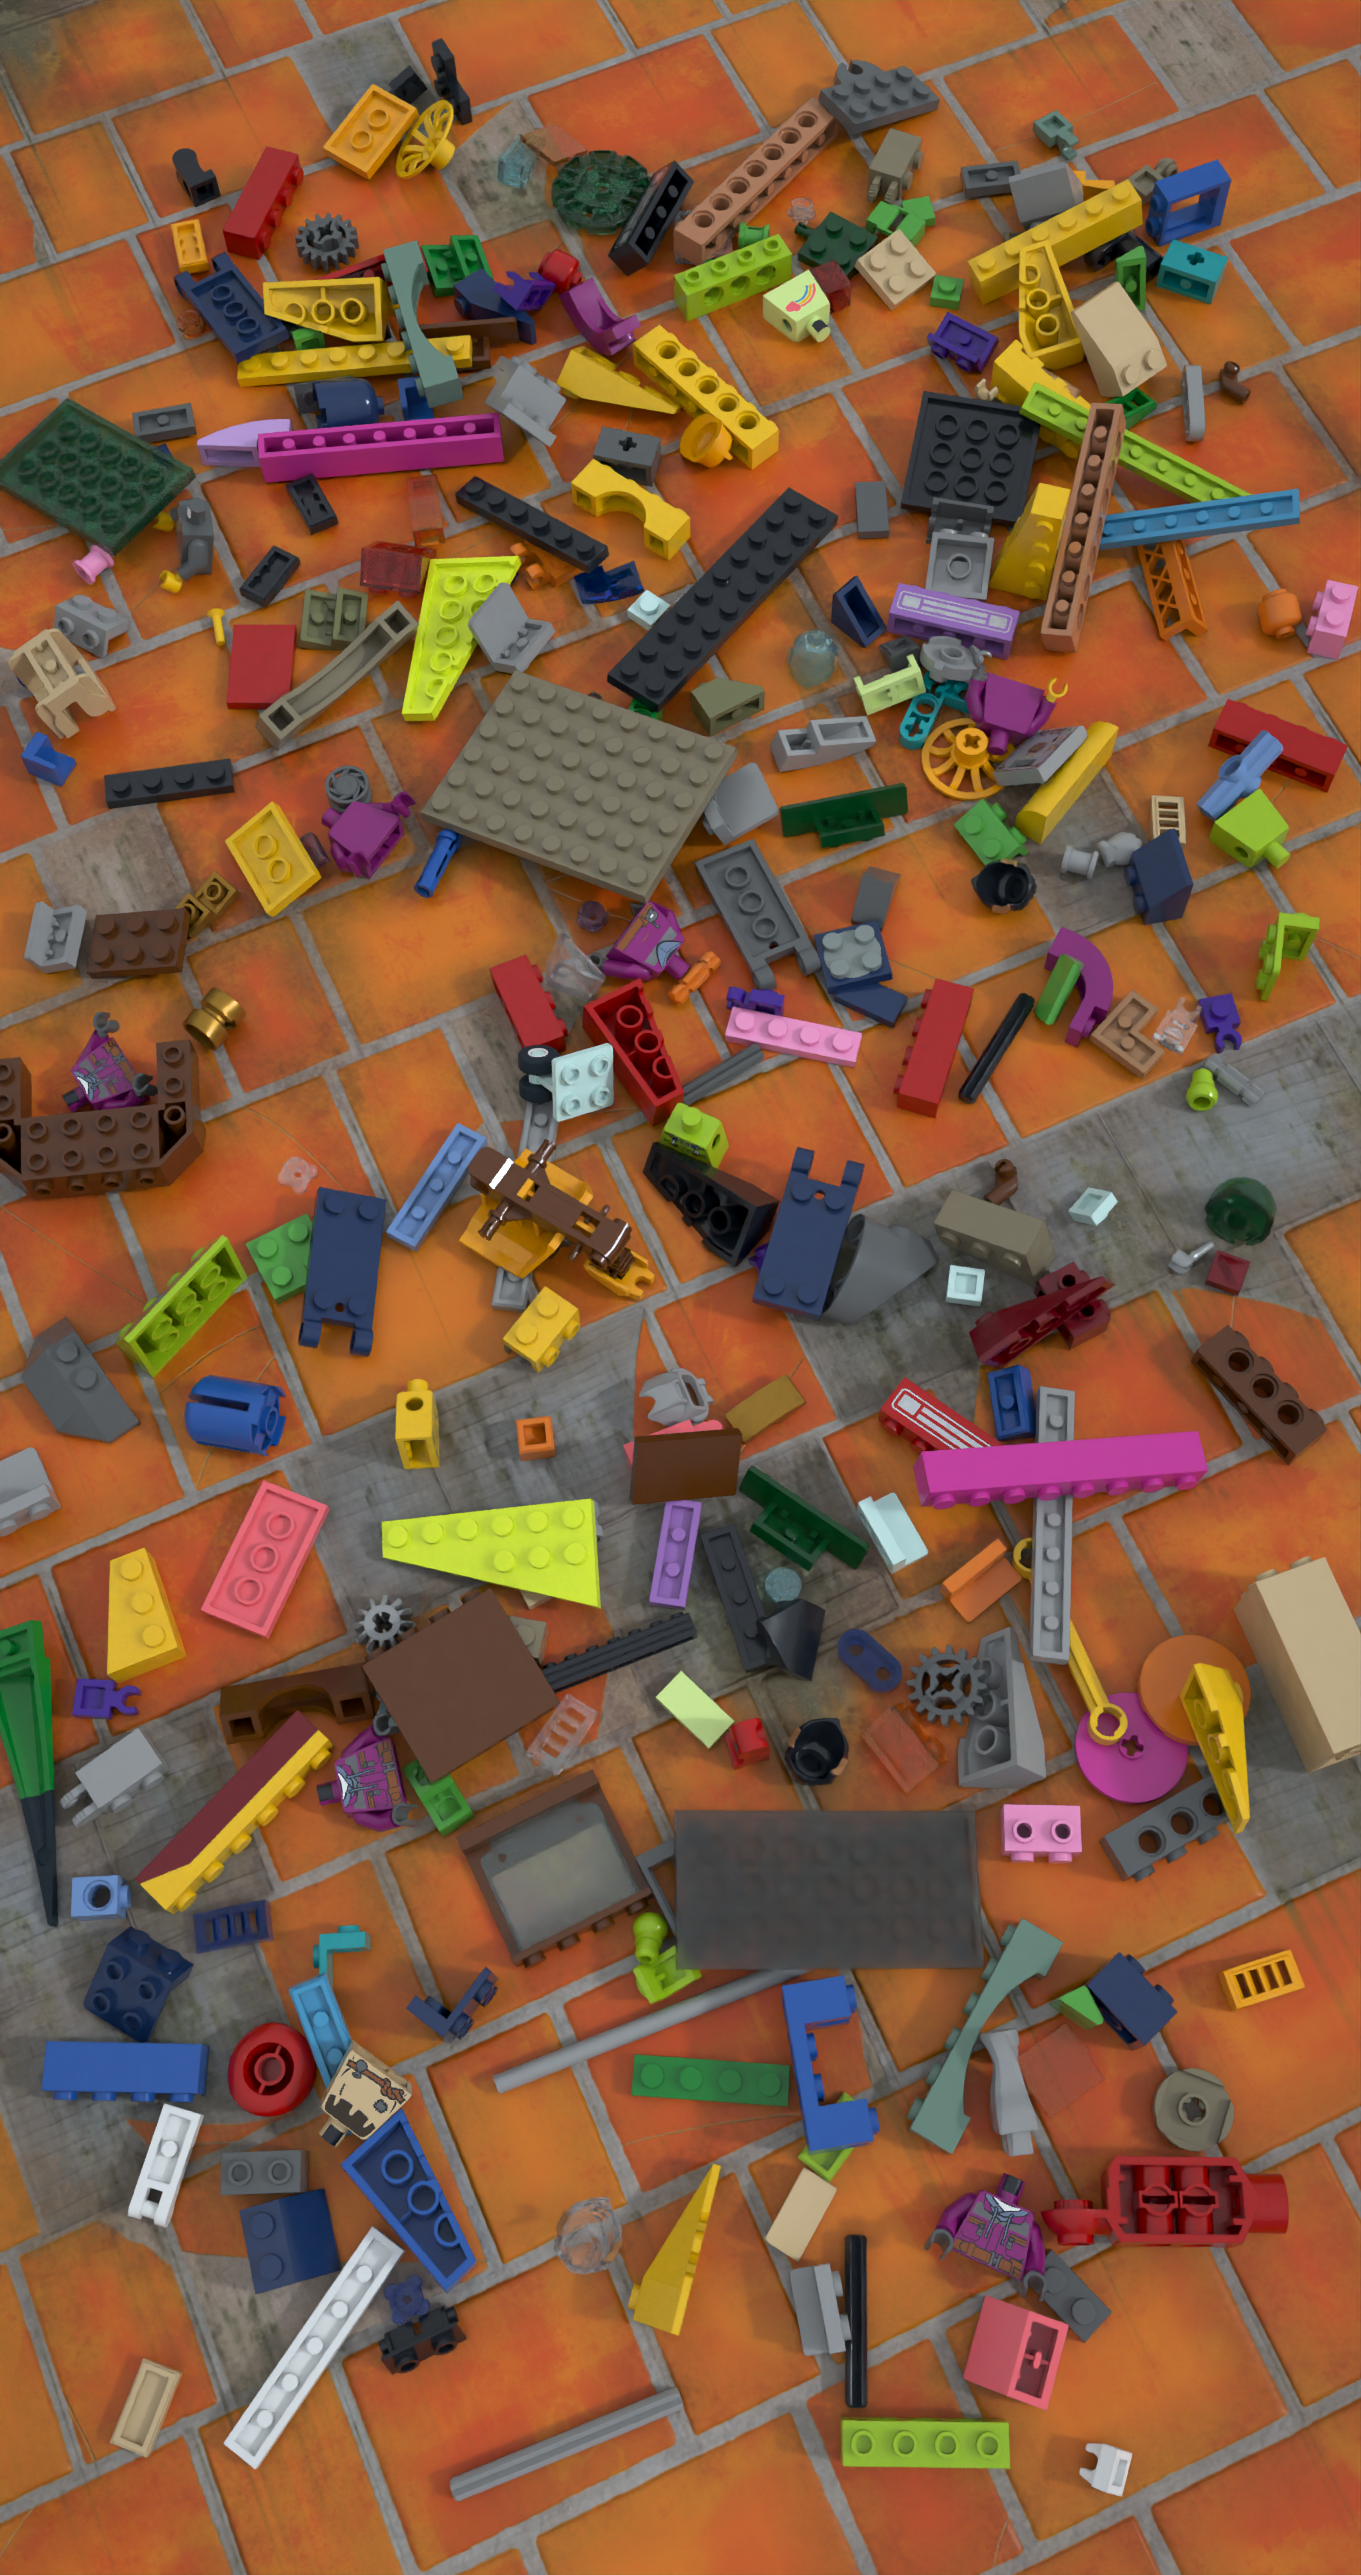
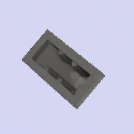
(875, 896)

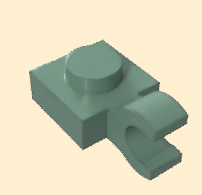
(1057, 130)

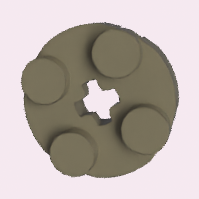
(1212, 2098)

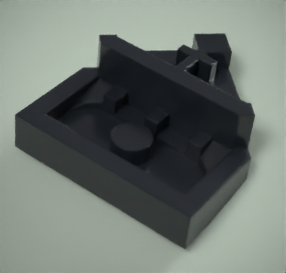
(793, 1636)

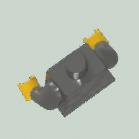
(194, 540)

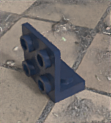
(458, 2022)

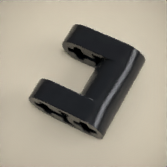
(1106, 253)

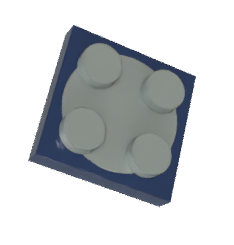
(853, 957)

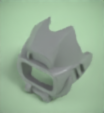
(673, 1400)

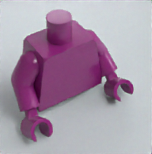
(366, 833)

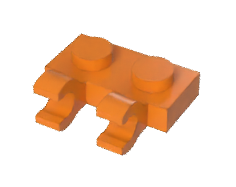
(548, 567)

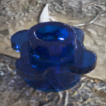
(396, 2293)

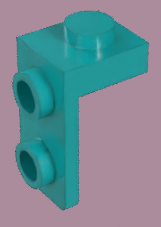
(345, 1940)

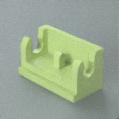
(891, 688)

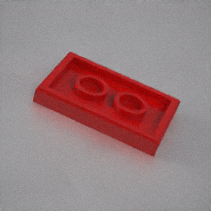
(260, 665)

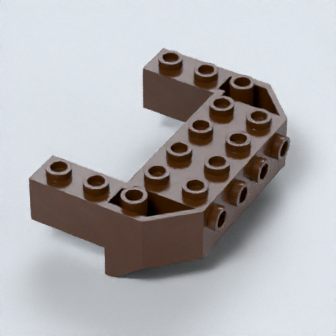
(103, 1147)

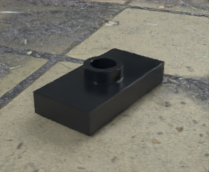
(311, 504)
(270, 576)

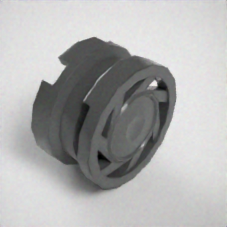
(347, 787)

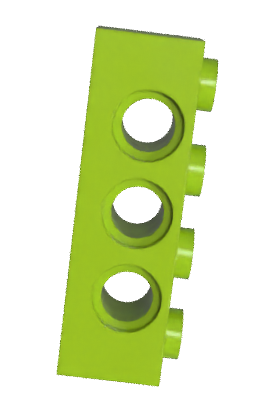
(732, 277)
(924, 2442)

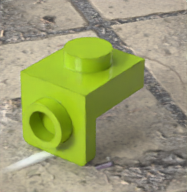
(661, 1978)

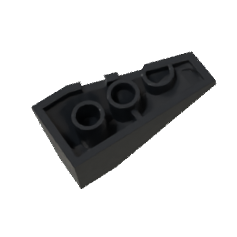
(718, 1205)

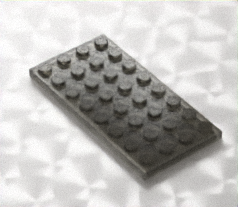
(826, 1890)

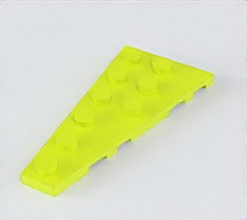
(523, 1548)

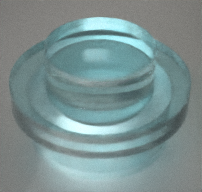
(783, 1584)

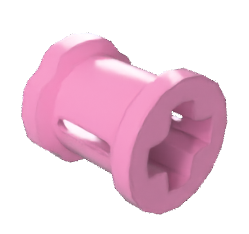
(93, 564)

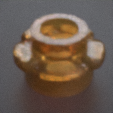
(191, 324)

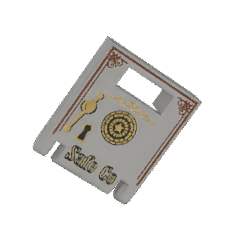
(1044, 753)

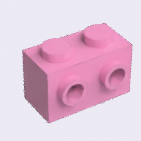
(1332, 619)
(1040, 1832)

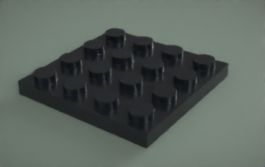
(971, 455)

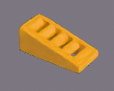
(1232, 1989)

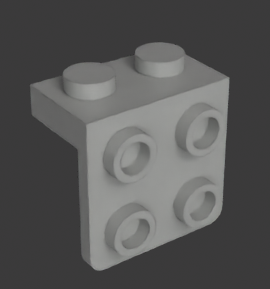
(507, 633)
(739, 804)
(24, 1491)

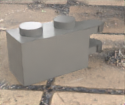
(116, 1777)

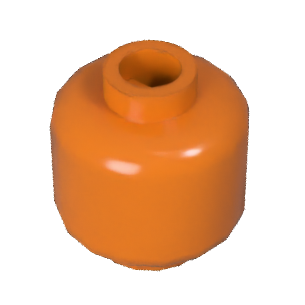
(1279, 613)

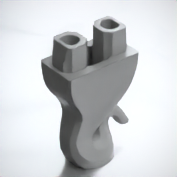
(1009, 2102)

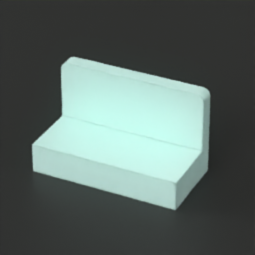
(891, 1531)

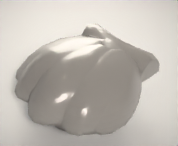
(1118, 848)

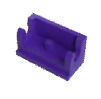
(525, 293)

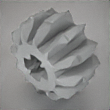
(380, 1613)

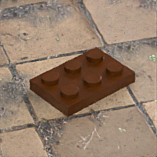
(138, 943)

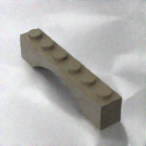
(313, 697)

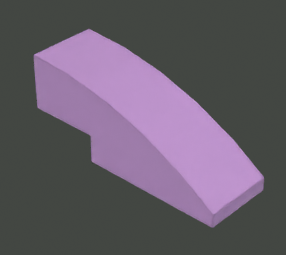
(239, 443)

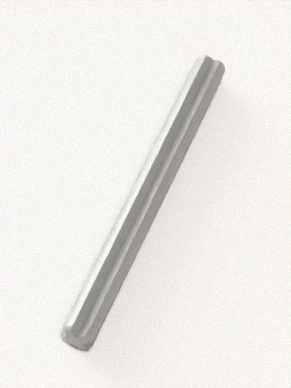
(566, 2444)

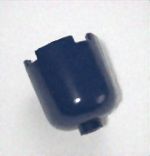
(346, 402)

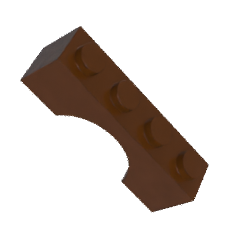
(255, 1707)

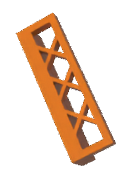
(1183, 585)

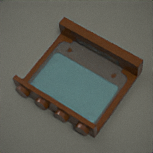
(555, 1870)

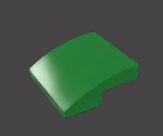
(453, 262)

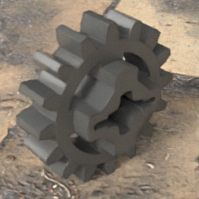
(327, 241)
(937, 1696)

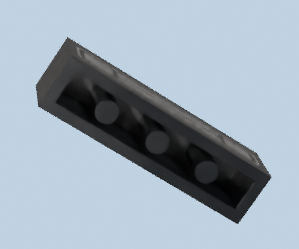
(651, 218)

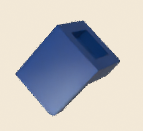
(412, 405)
(45, 762)

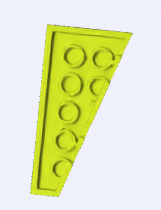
(443, 639)

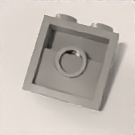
(960, 564)

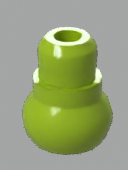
(1202, 1091)
(649, 1932)

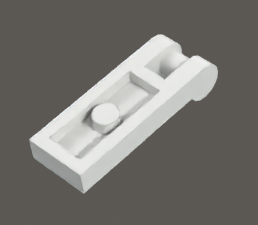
(165, 2164)

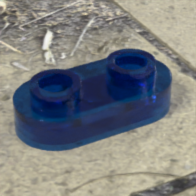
(873, 1658)

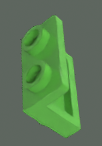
(990, 834)

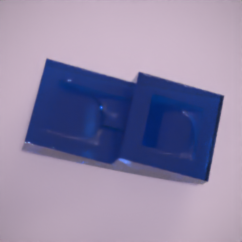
(609, 585)

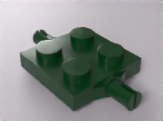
(834, 240)

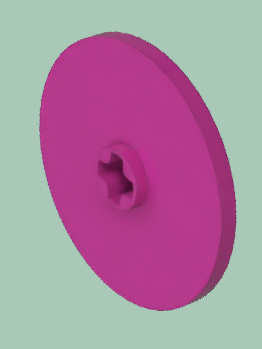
(1124, 1777)

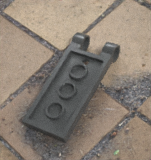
(755, 912)

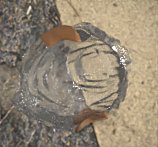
(588, 2236)

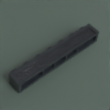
(620, 1652)

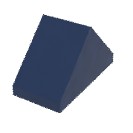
(856, 613)

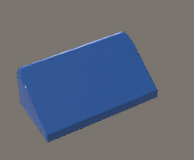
(1012, 1403)

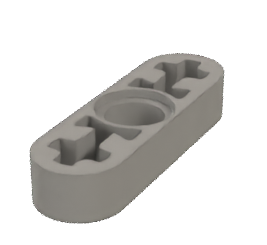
(1193, 403)

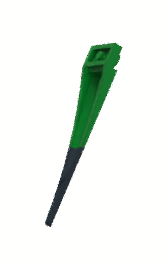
(29, 1745)

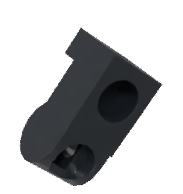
(197, 184)

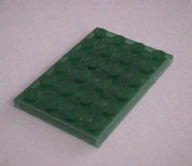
(92, 476)

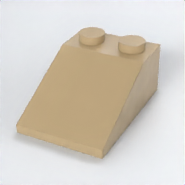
(1117, 342)

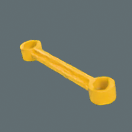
(1082, 1671)

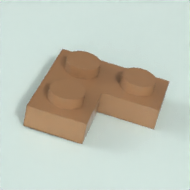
(1122, 1037)

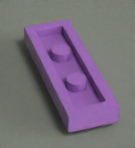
(675, 1554)

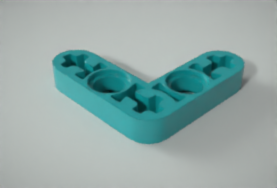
(944, 695)

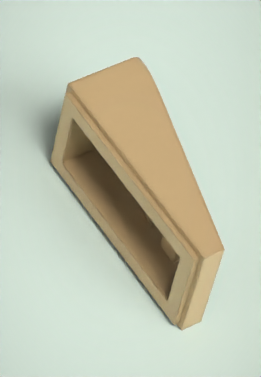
(1179, 821)

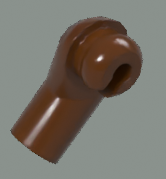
(1005, 1182)

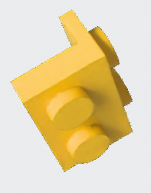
(543, 1329)

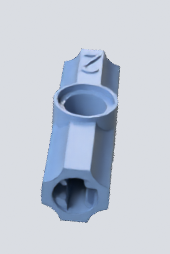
(1240, 776)

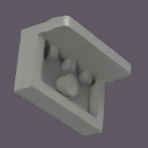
(88, 624)
(55, 937)
(817, 2309)

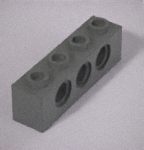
(1123, 1843)

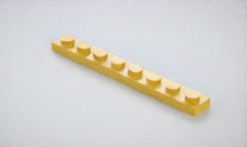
(343, 361)

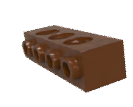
(1260, 1413)

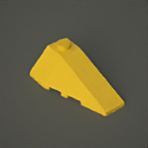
(339, 307)
(1045, 310)
(595, 378)
(1217, 1720)
(668, 2281)

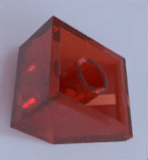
(395, 568)

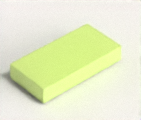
(695, 1710)

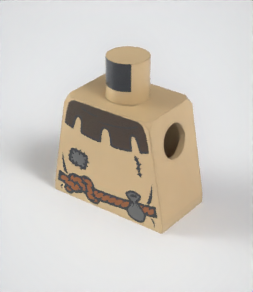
(361, 2096)

